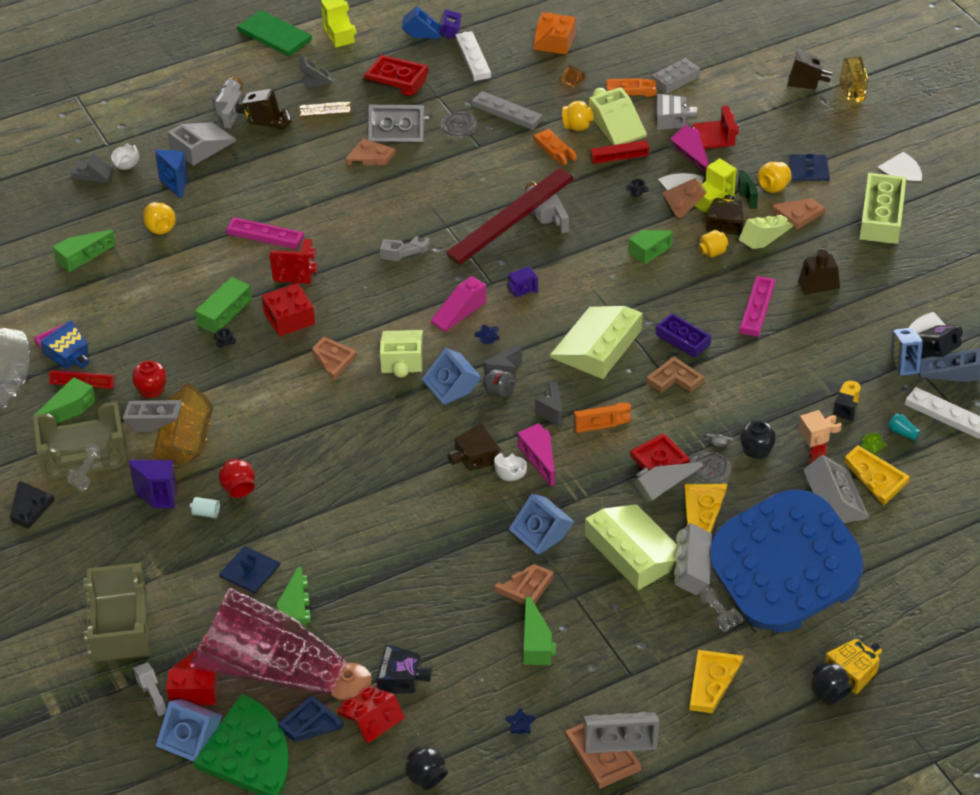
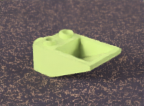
(616, 116)
(401, 352)

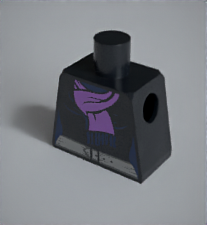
(946, 340)
(401, 671)

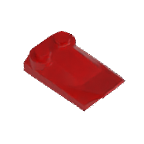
(398, 73)

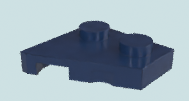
(309, 721)

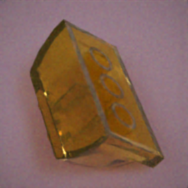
(187, 435)

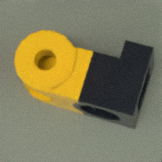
(847, 400)

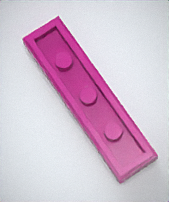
(265, 233)
(757, 306)

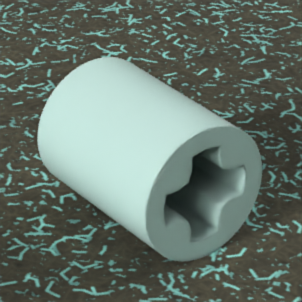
(205, 507)

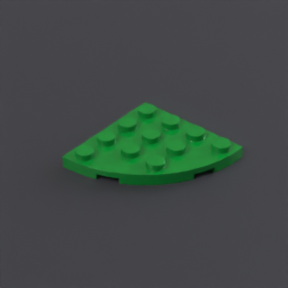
(247, 749)

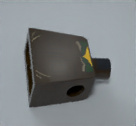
(260, 108)
(726, 216)

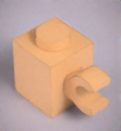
(816, 428)

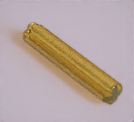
(326, 108)

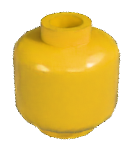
(713, 244)

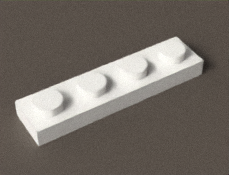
(473, 56)
(944, 411)

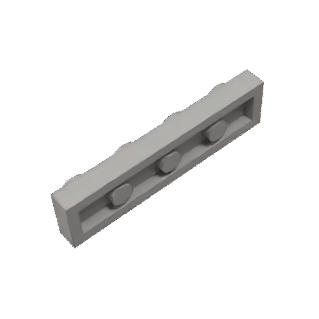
(507, 110)

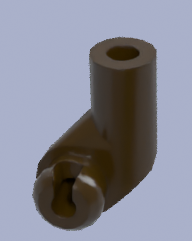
(284, 121)

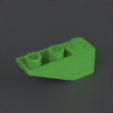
(81, 249)
(294, 599)

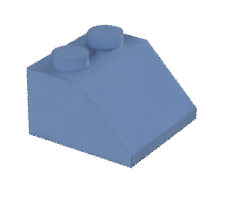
(451, 376)
(540, 524)
(187, 728)

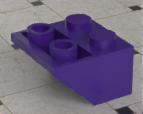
(155, 482)

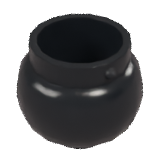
(757, 439)
(831, 682)
(426, 767)

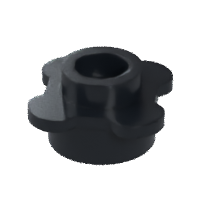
(637, 187)
(224, 337)

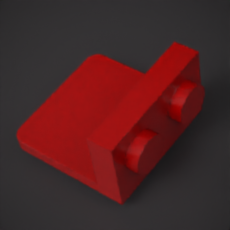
(719, 133)
(294, 266)
(372, 712)

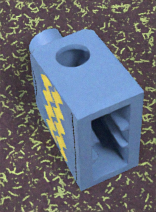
(906, 343)

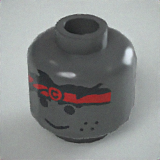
(499, 383)

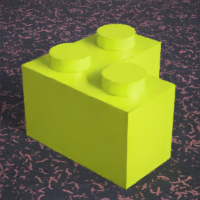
(337, 23)
(719, 183)

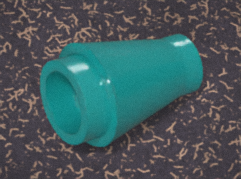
(901, 425)

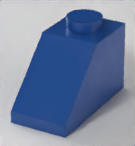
(420, 24)

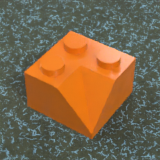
(555, 33)

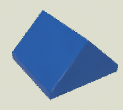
(172, 170)

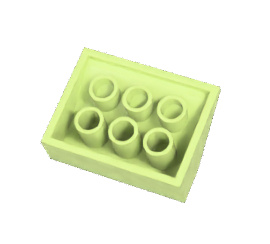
(599, 339)
(632, 543)

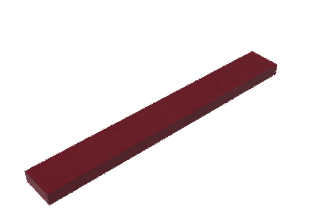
(509, 216)

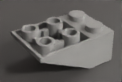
(199, 140)

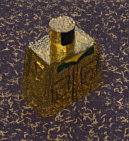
(854, 85)

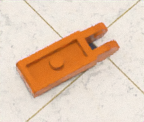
(633, 86)
(554, 147)
(602, 417)

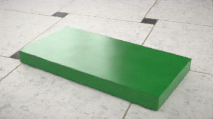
(274, 33)

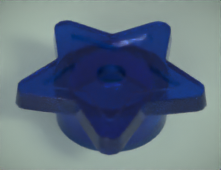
(487, 339)
(520, 728)

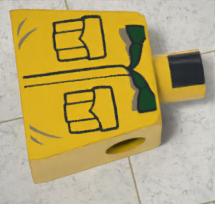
(858, 660)

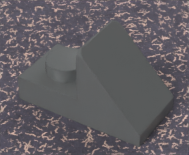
(314, 74)
(94, 170)
(505, 361)
(550, 406)

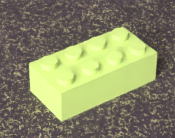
(883, 208)

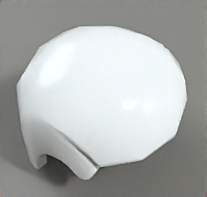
(125, 157)
(510, 468)

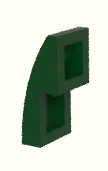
(747, 189)

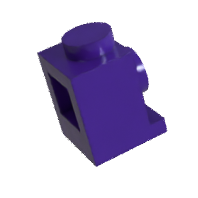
(447, 27)
(522, 282)

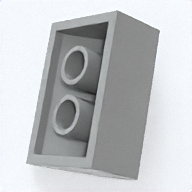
(396, 123)
(837, 488)
(620, 732)

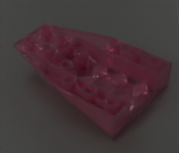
(266, 647)

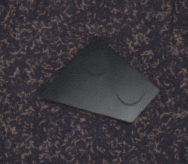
(29, 504)

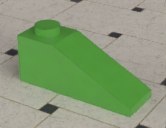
(69, 401)
(537, 637)

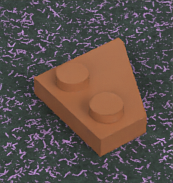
(684, 196)
(800, 211)

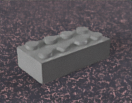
(676, 75)

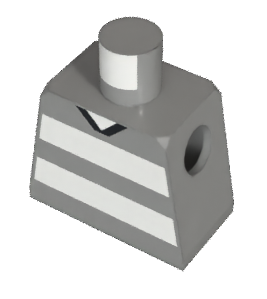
(673, 111)

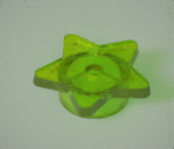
(873, 442)

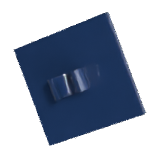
(809, 167)
(249, 569)

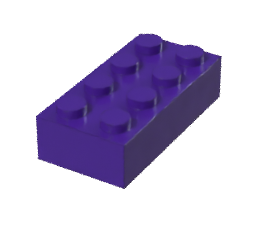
(683, 335)

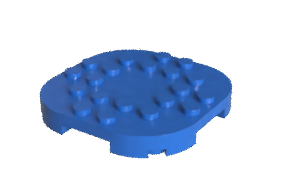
(786, 560)

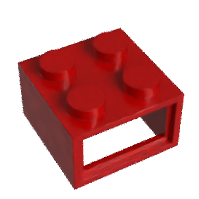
(289, 308)

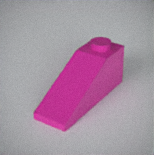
(689, 144)
(462, 302)
(536, 446)

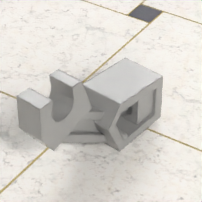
(396, 250)
(148, 682)

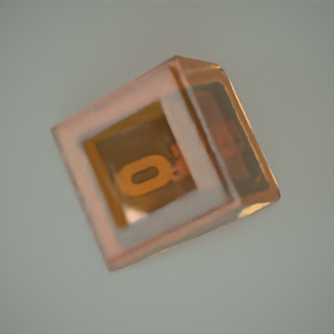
(572, 76)

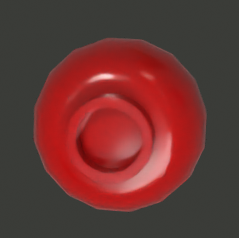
(149, 378)
(237, 478)

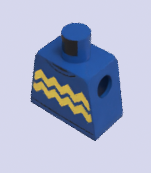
(66, 346)

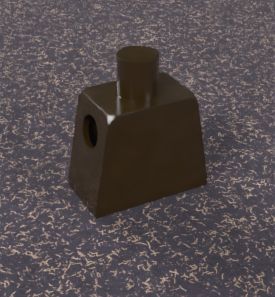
(807, 71)
(819, 273)
(475, 449)

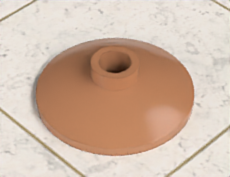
(350, 687)

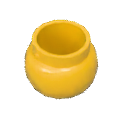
(577, 116)
(774, 177)
(159, 218)

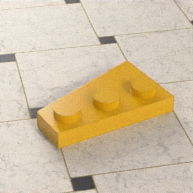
(876, 474)
(703, 504)
(712, 678)

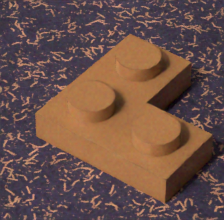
(675, 372)

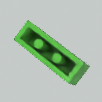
(223, 305)

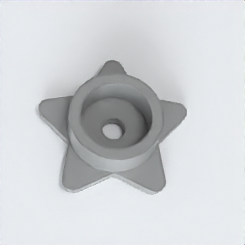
(719, 439)

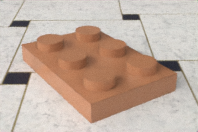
(603, 767)

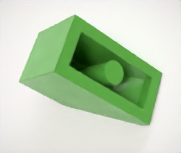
(649, 244)

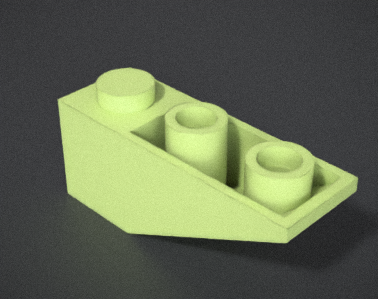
(762, 231)

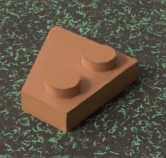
(371, 153)
(333, 356)
(525, 584)

